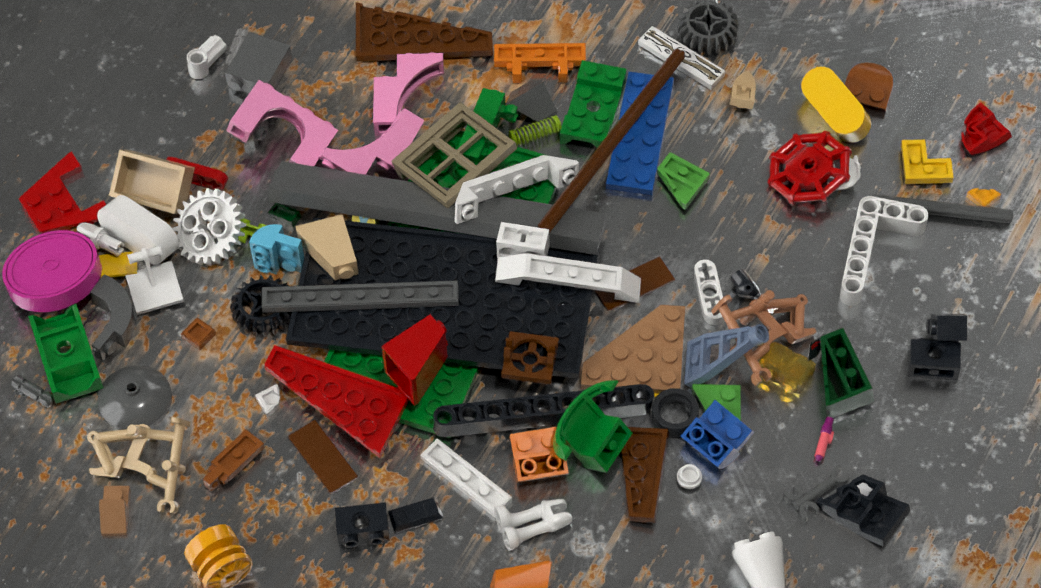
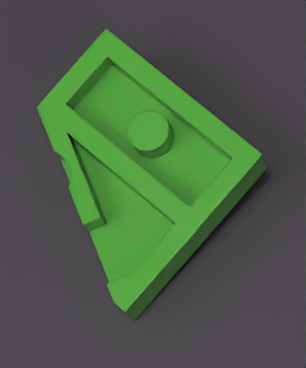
(682, 178)
(726, 395)

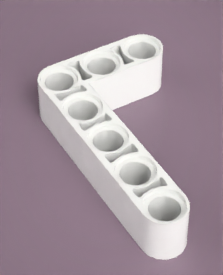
(878, 218)

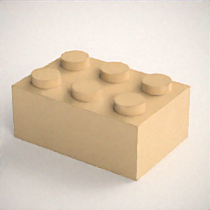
(151, 181)

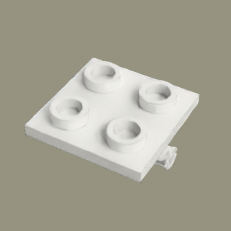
(155, 285)

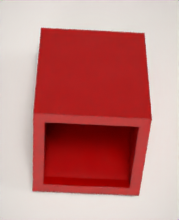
(416, 357)

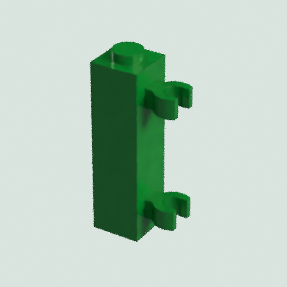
(492, 108)

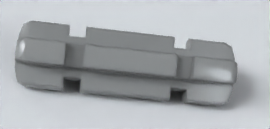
(237, 42)

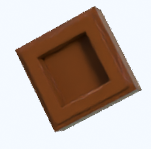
(198, 333)

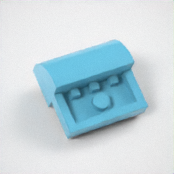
(274, 250)

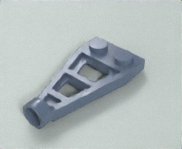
(699, 349)

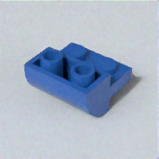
(718, 435)

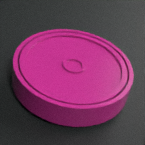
(52, 271)

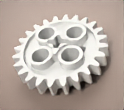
(225, 215)

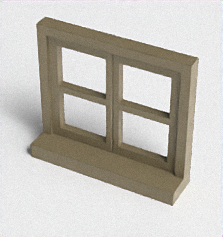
(436, 139)

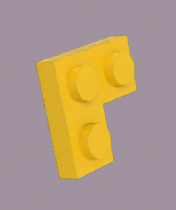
(923, 170)

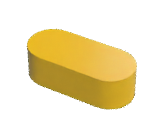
(836, 104)

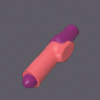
(825, 438)

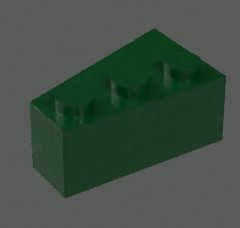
(843, 374)

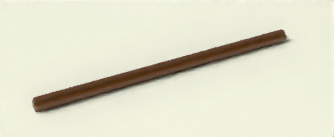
(611, 140)

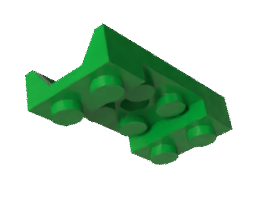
(599, 87)
(69, 372)

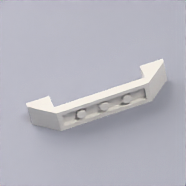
(555, 169)
(569, 273)

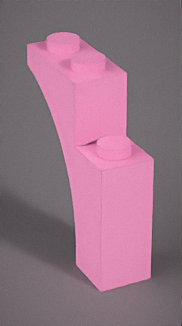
(392, 92)
(382, 150)

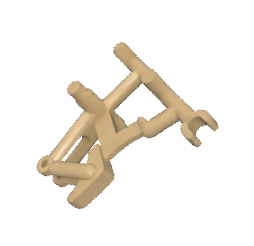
(140, 435)

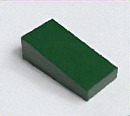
(284, 214)

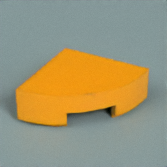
(983, 197)

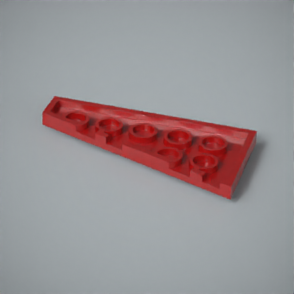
(351, 401)

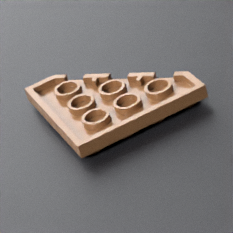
(642, 354)

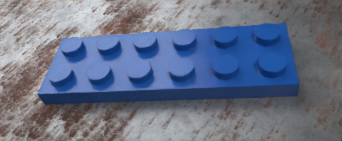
(638, 153)

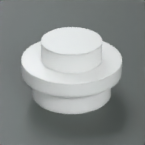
(689, 476)

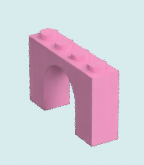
(268, 103)

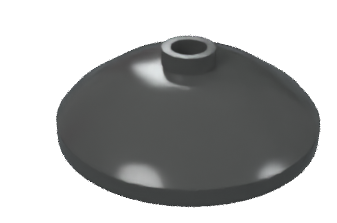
(143, 406)

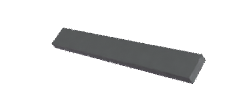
(359, 296)

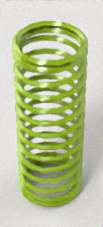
(555, 125)

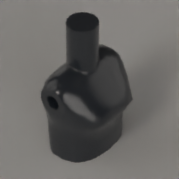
(744, 285)

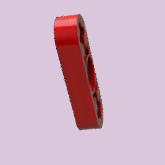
(204, 175)

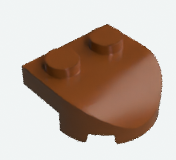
(870, 85)

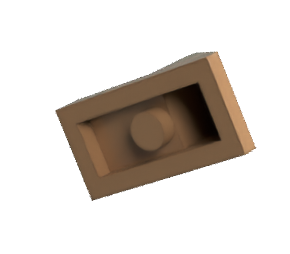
(114, 510)

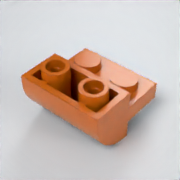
(535, 455)

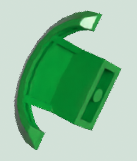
(589, 432)

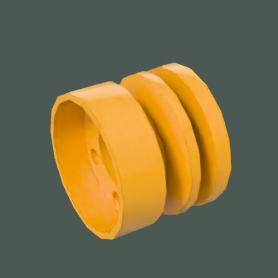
(218, 557)

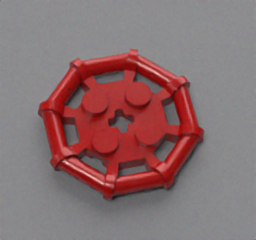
(813, 177)

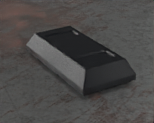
(415, 515)

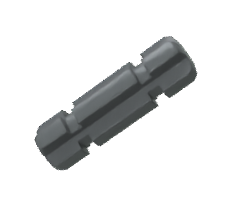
(33, 391)

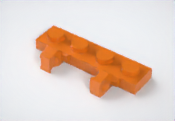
(556, 55)

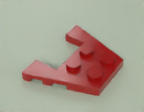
(51, 204)

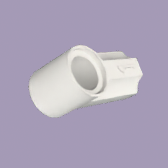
(202, 58)

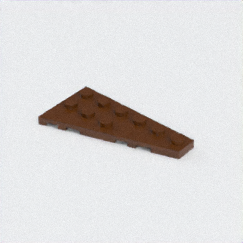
(386, 34)

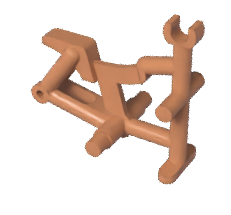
(763, 308)

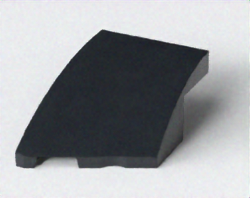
(866, 509)

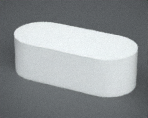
(137, 227)

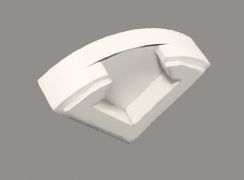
(269, 400)

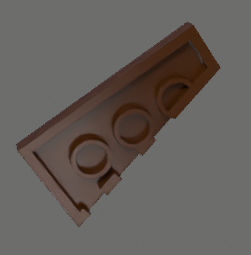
(643, 471)

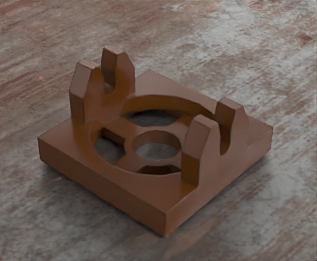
(543, 376)

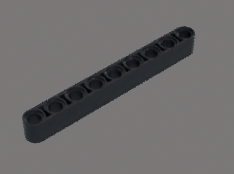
(530, 407)

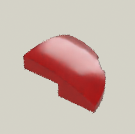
(983, 130)

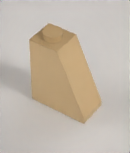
(330, 246)

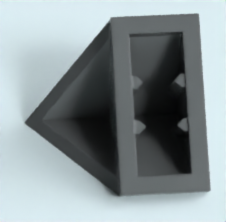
(533, 101)

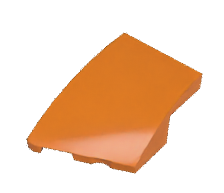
(522, 576)

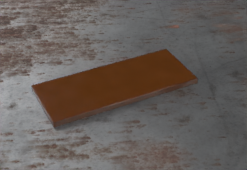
(653, 276)
(323, 457)

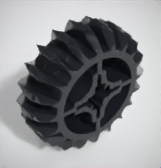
(257, 321)

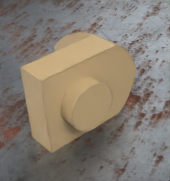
(743, 91)

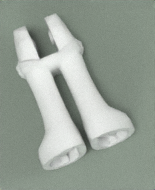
(549, 511)

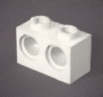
(521, 239)

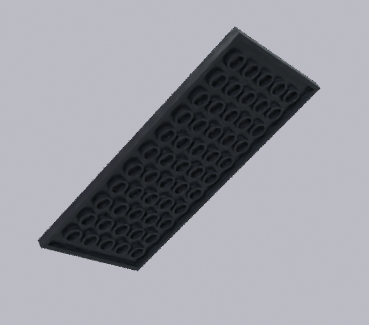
(485, 308)

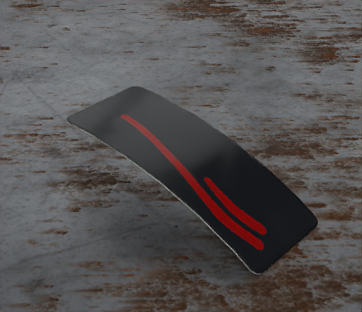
(814, 348)

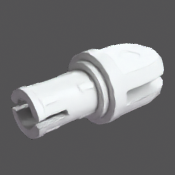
(100, 238)

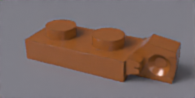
(232, 460)

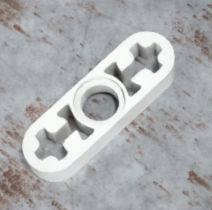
(712, 282)

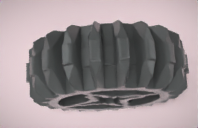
(694, 28)

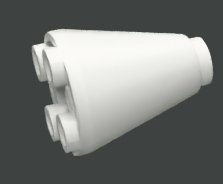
(761, 561)

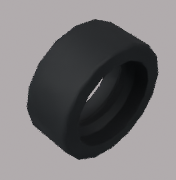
(674, 395)

